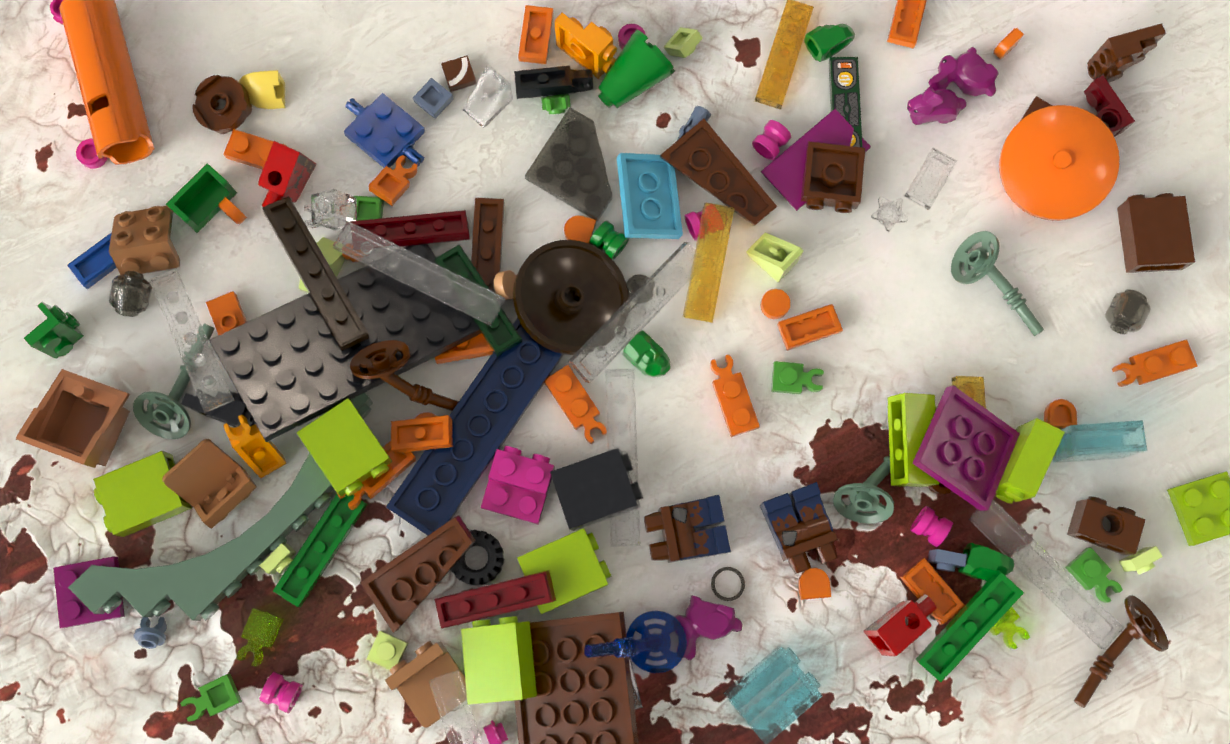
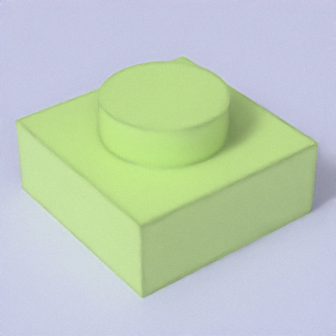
(683, 42)
(278, 560)
(1142, 560)
(387, 650)

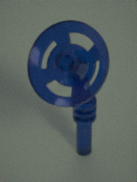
(648, 643)

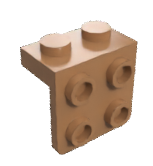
(143, 241)
(209, 482)
(414, 678)

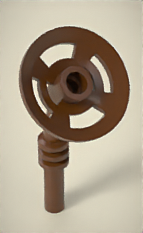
(385, 364)
(1140, 626)

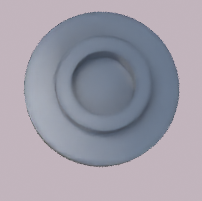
(151, 637)

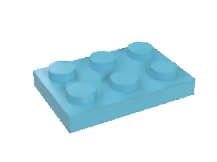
(648, 197)

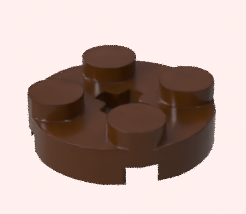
(236, 107)

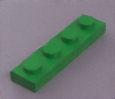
(318, 550)
(969, 626)

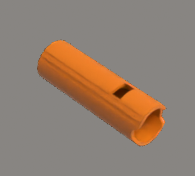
(106, 80)

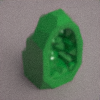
(828, 40)
(647, 355)
(984, 562)

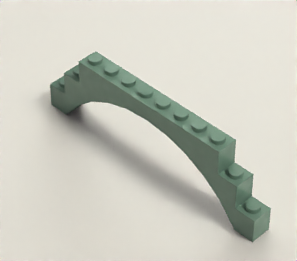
(206, 579)

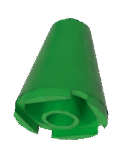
(634, 71)

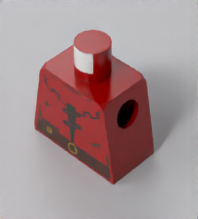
(285, 173)
(890, 631)

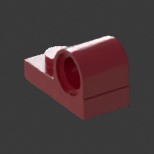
(1108, 105)

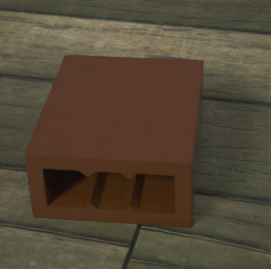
(1155, 233)

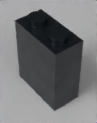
(596, 489)

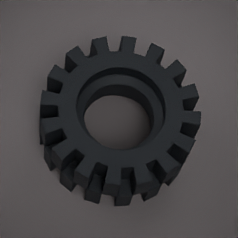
(492, 567)

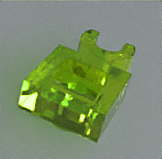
(1008, 628)
(260, 631)

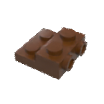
(1123, 52)
(833, 176)

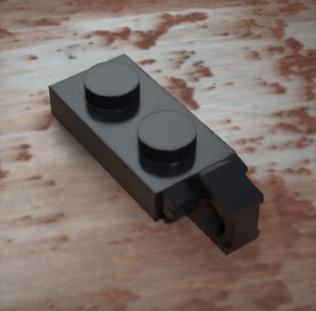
(552, 81)

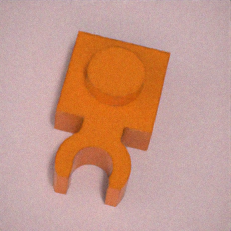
(392, 184)

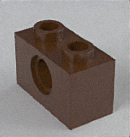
(1088, 526)

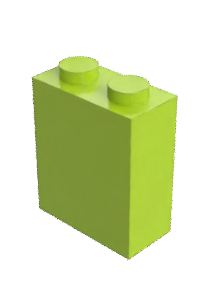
(345, 448)
(1029, 461)
(137, 495)
(571, 567)
(498, 661)

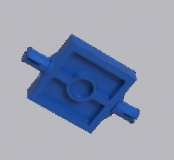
(384, 131)

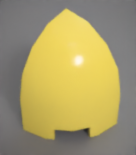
(265, 89)

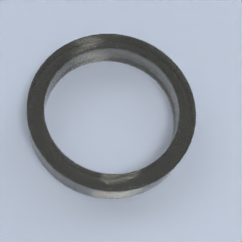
(741, 579)

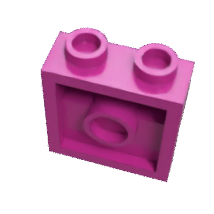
(518, 485)

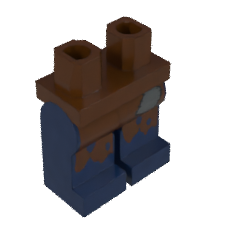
(800, 526)
(679, 533)

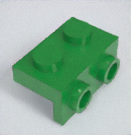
(56, 333)

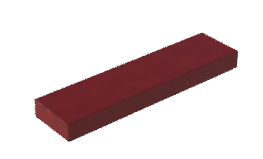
(420, 228)
(495, 599)

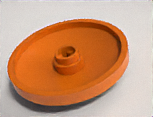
(1059, 162)

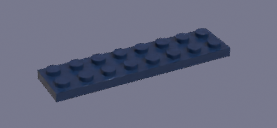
(479, 427)

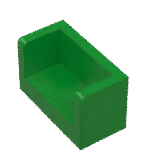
(199, 198)

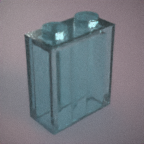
(1101, 441)
(774, 693)

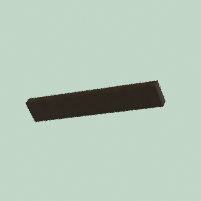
(315, 273)

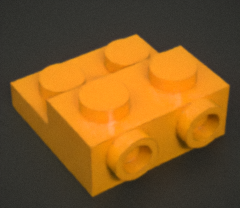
(588, 46)

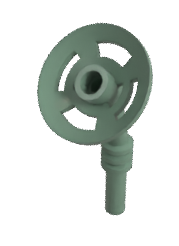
(983, 263)
(167, 406)
(866, 498)

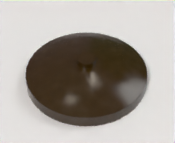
(567, 294)

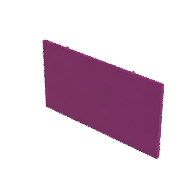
(788, 168)

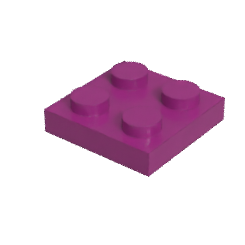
(70, 608)

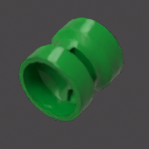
(609, 239)

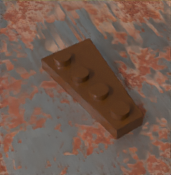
(714, 167)
(412, 576)

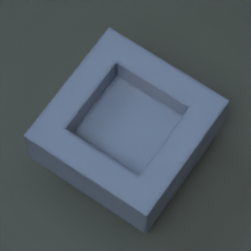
(433, 98)
(946, 560)

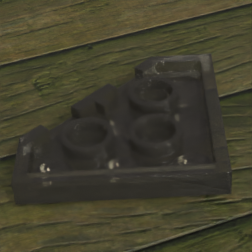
(573, 166)

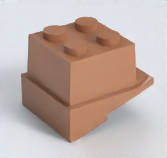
(77, 420)

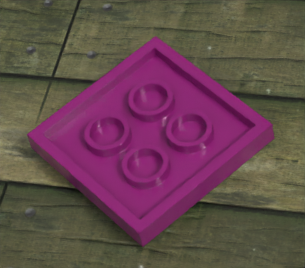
(966, 448)

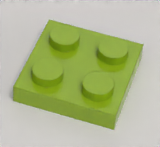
(1203, 508)

